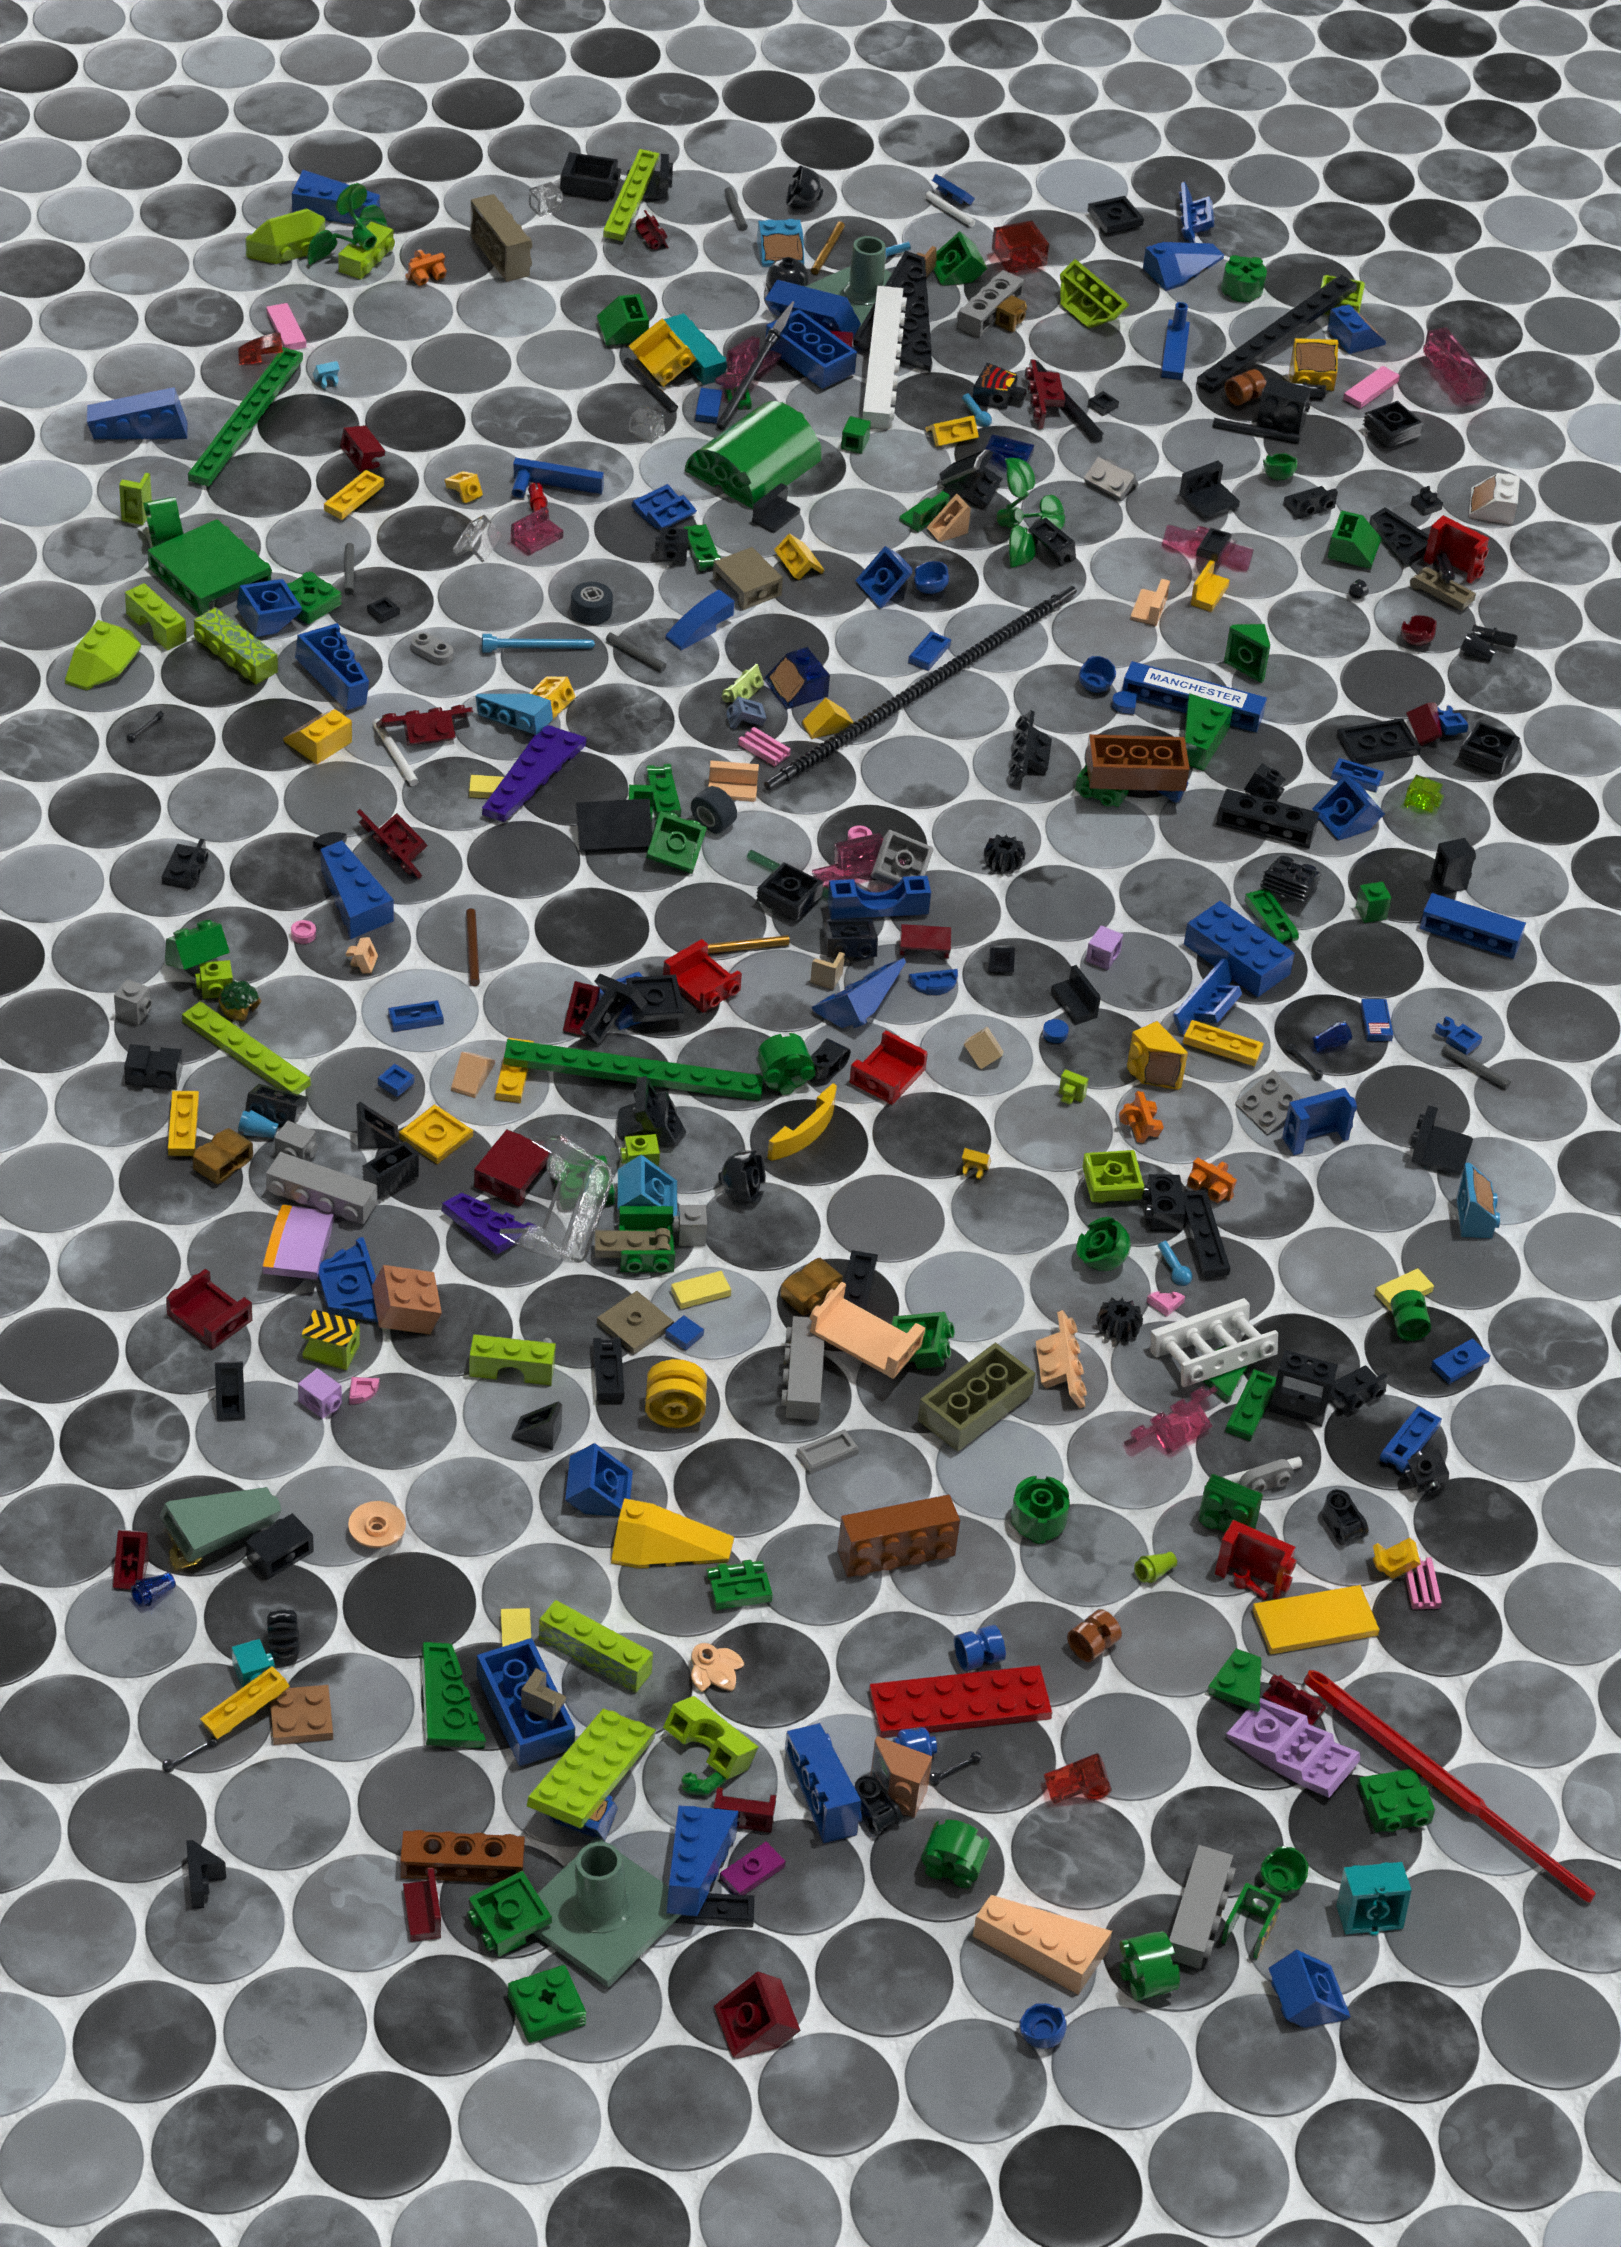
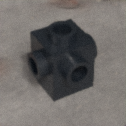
(672, 544)
(1266, 783)
(1426, 1471)

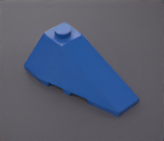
(1176, 262)
(859, 998)

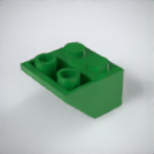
(623, 320)
(1354, 540)

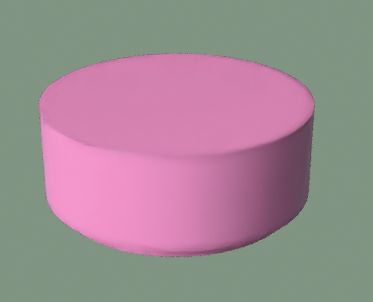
(858, 831)
(303, 932)

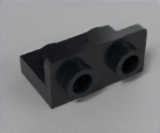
(1311, 501)
(185, 865)
(275, 1104)
(1357, 1389)

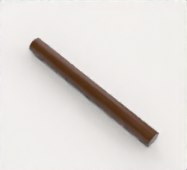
(472, 947)

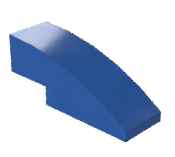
(701, 620)

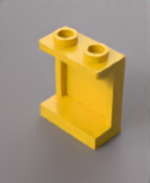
(662, 352)

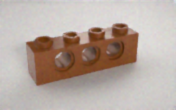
(451, 1866)

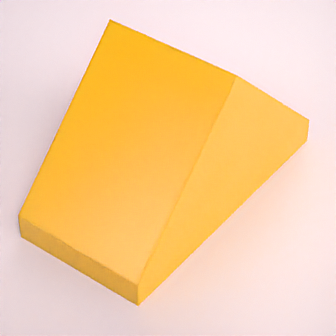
(826, 719)

